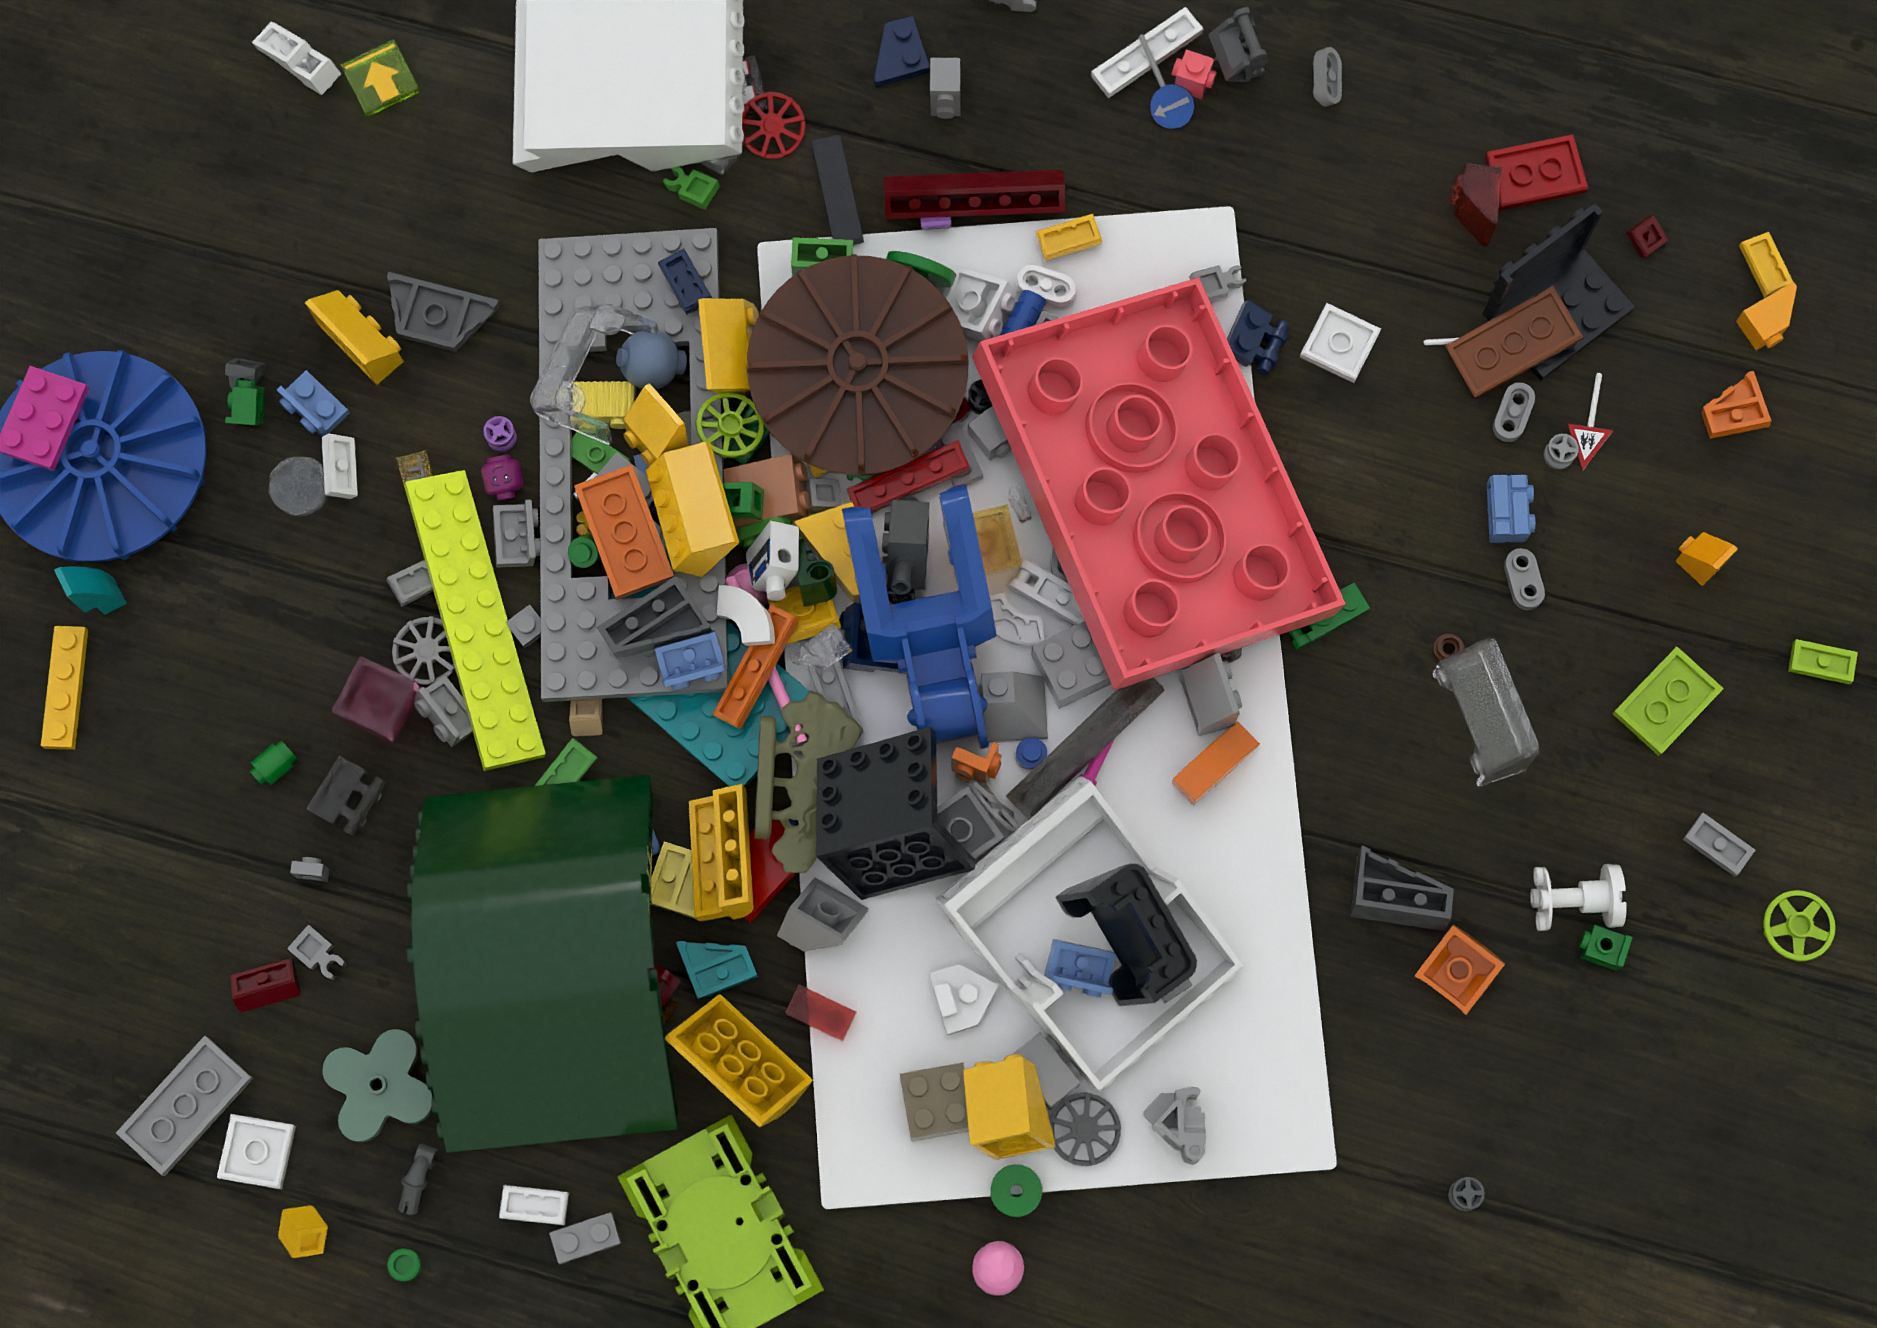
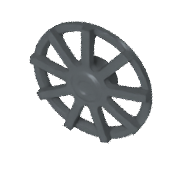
(1085, 1129)

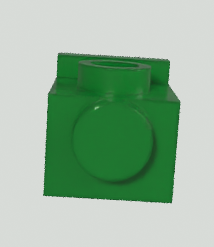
(246, 403)
(750, 499)
(1592, 951)

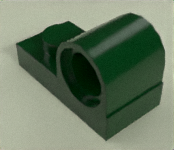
(815, 578)

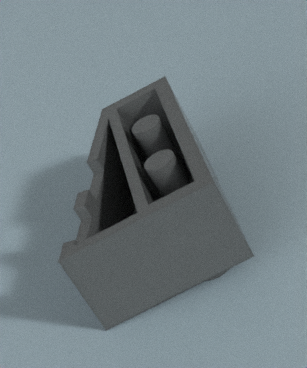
(654, 620)
(1398, 895)

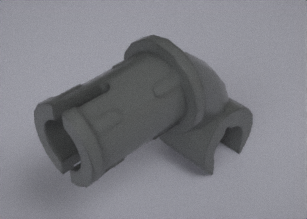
(415, 1181)

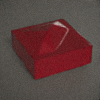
(1647, 236)

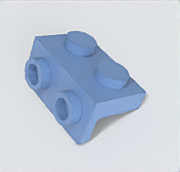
(690, 660)
(1080, 967)

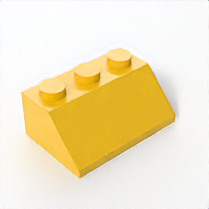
(356, 334)
(725, 343)

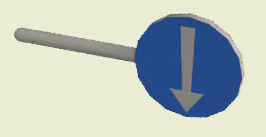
(1171, 104)

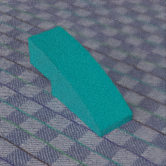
(90, 588)

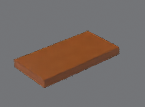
(1514, 342)

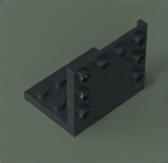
(1579, 281)
(882, 817)

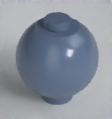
(650, 359)

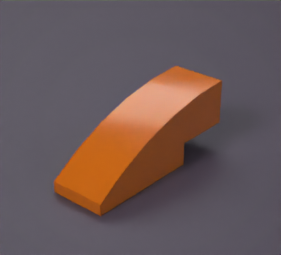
(1215, 763)

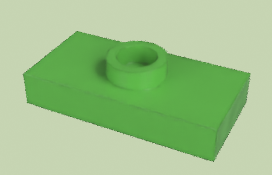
(591, 452)
(569, 765)

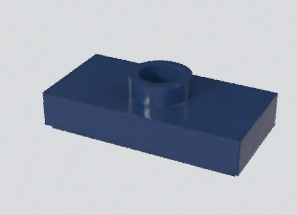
(684, 280)

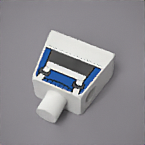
(774, 559)

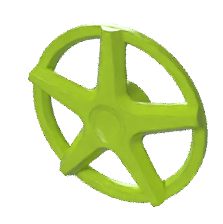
(1798, 925)

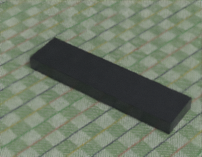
(837, 189)

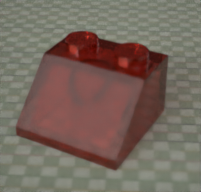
(1477, 200)

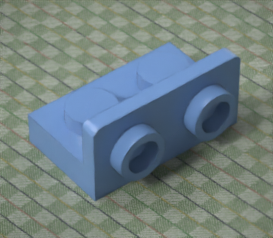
(313, 403)

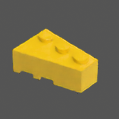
(828, 540)

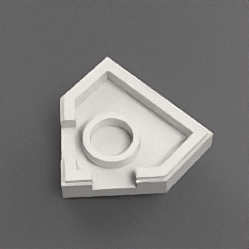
(961, 996)

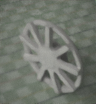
(425, 650)

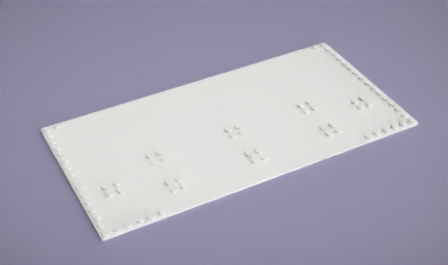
(1235, 851)

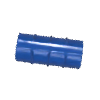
(1025, 312)

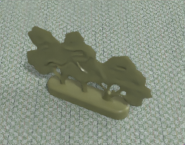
(829, 733)

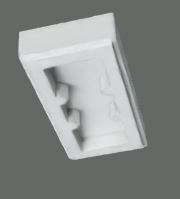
(534, 1205)

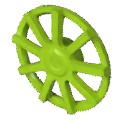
(729, 425)

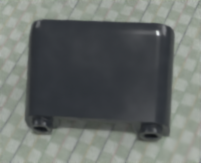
(1139, 931)

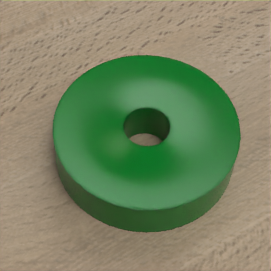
(1027, 1180)

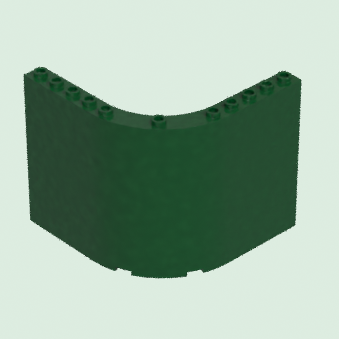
(539, 964)

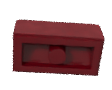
(264, 985)

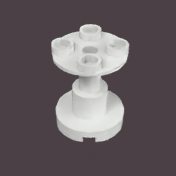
(1590, 897)

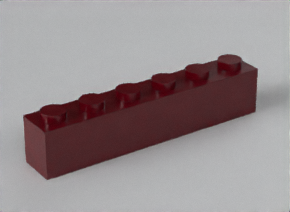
(974, 194)

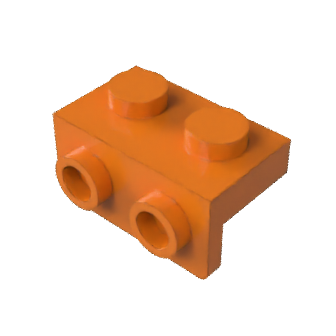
(971, 766)

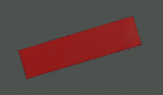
(911, 478)

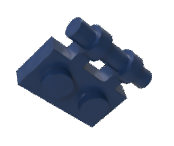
(1247, 334)

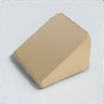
(586, 717)

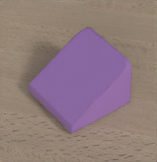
(935, 223)

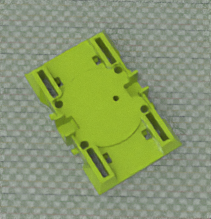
(703, 1234)

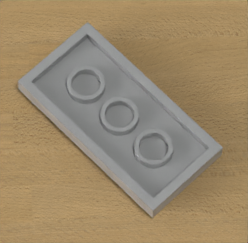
(184, 1105)

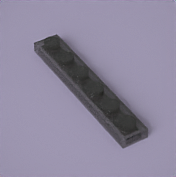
(1082, 746)

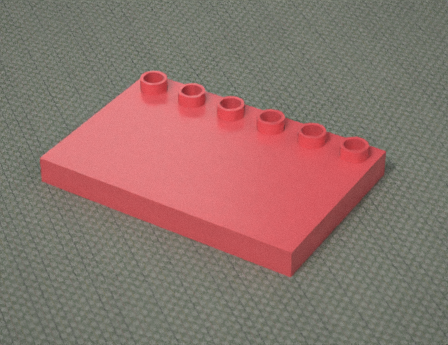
(1157, 482)

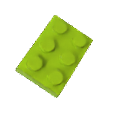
(1667, 701)

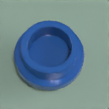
(1031, 752)

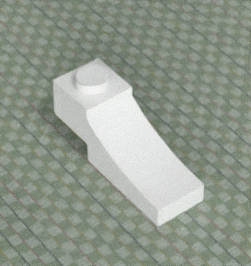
(297, 57)

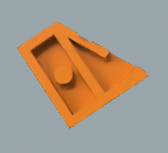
(1737, 409)

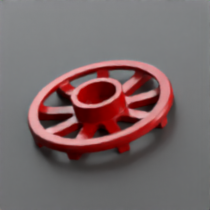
(773, 125)

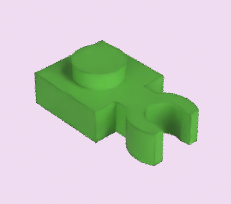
(695, 188)

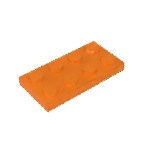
(624, 532)

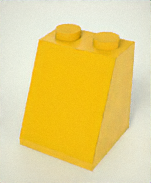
(1006, 1108)

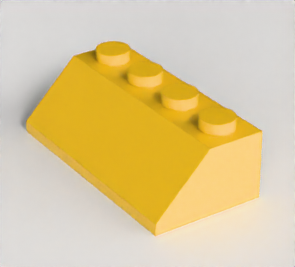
(692, 508)

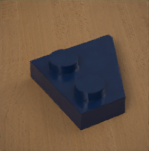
(900, 53)

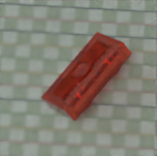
(820, 1013)

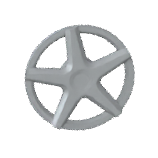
(993, 805)

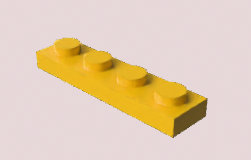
(64, 687)

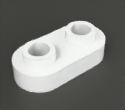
(1047, 283)

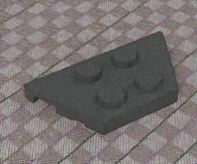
(437, 312)

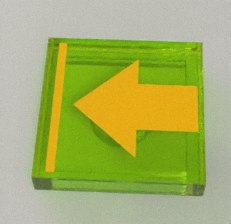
(380, 78)

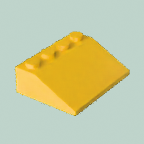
(740, 1061)

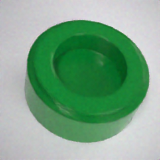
(404, 1265)

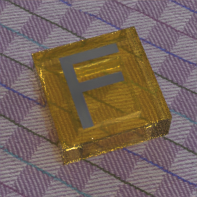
(414, 466)

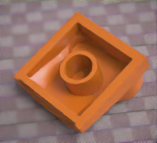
(1460, 968)

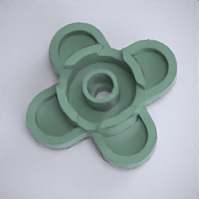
(400, 1094)

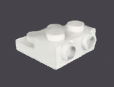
(980, 303)

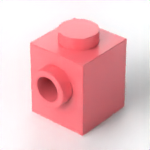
(1194, 73)

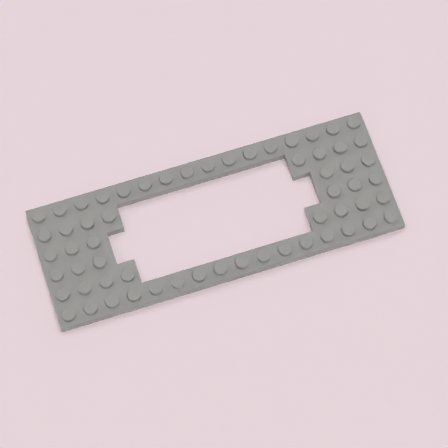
(625, 274)

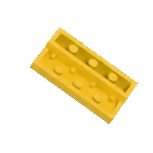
(721, 854)

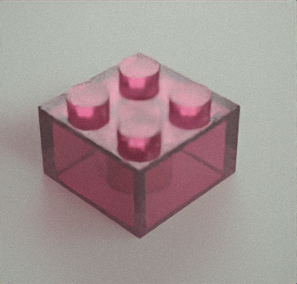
(376, 700)

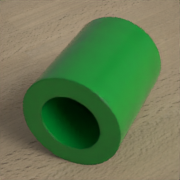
(583, 551)

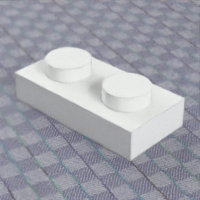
(339, 466)

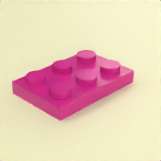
(42, 418)

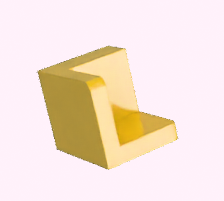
(302, 1231)

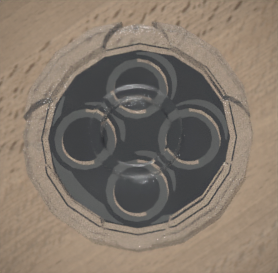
(298, 486)

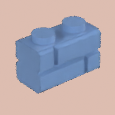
(1509, 508)

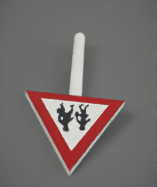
(1588, 437)

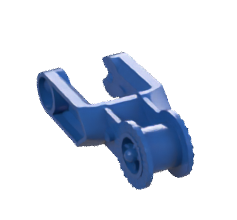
(931, 634)

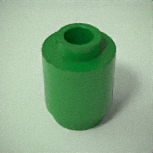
(273, 763)

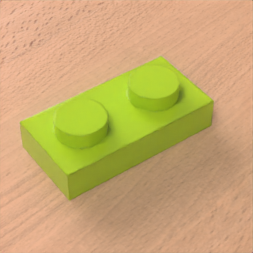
(1822, 661)

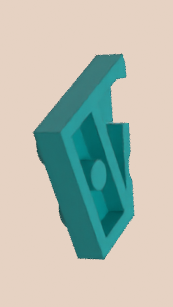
(716, 966)

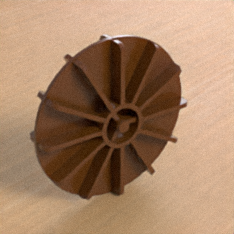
(857, 365)

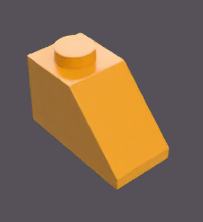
(1768, 318)
(1704, 556)

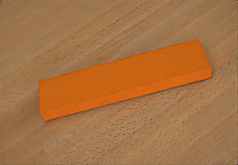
(754, 671)

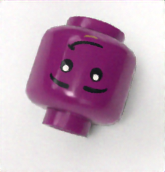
(502, 477)

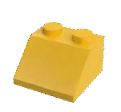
(653, 426)

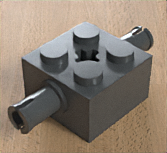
(906, 544)

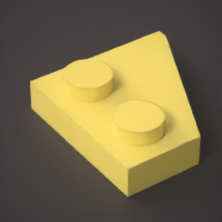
(673, 880)

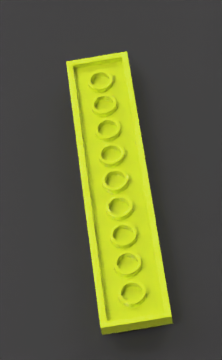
(474, 620)

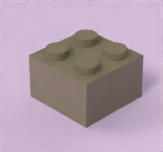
(935, 1101)

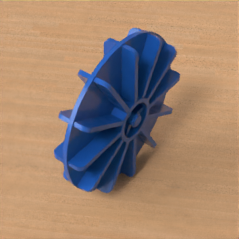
(123, 470)

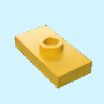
(1068, 237)
(1765, 263)

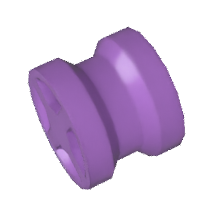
(500, 427)

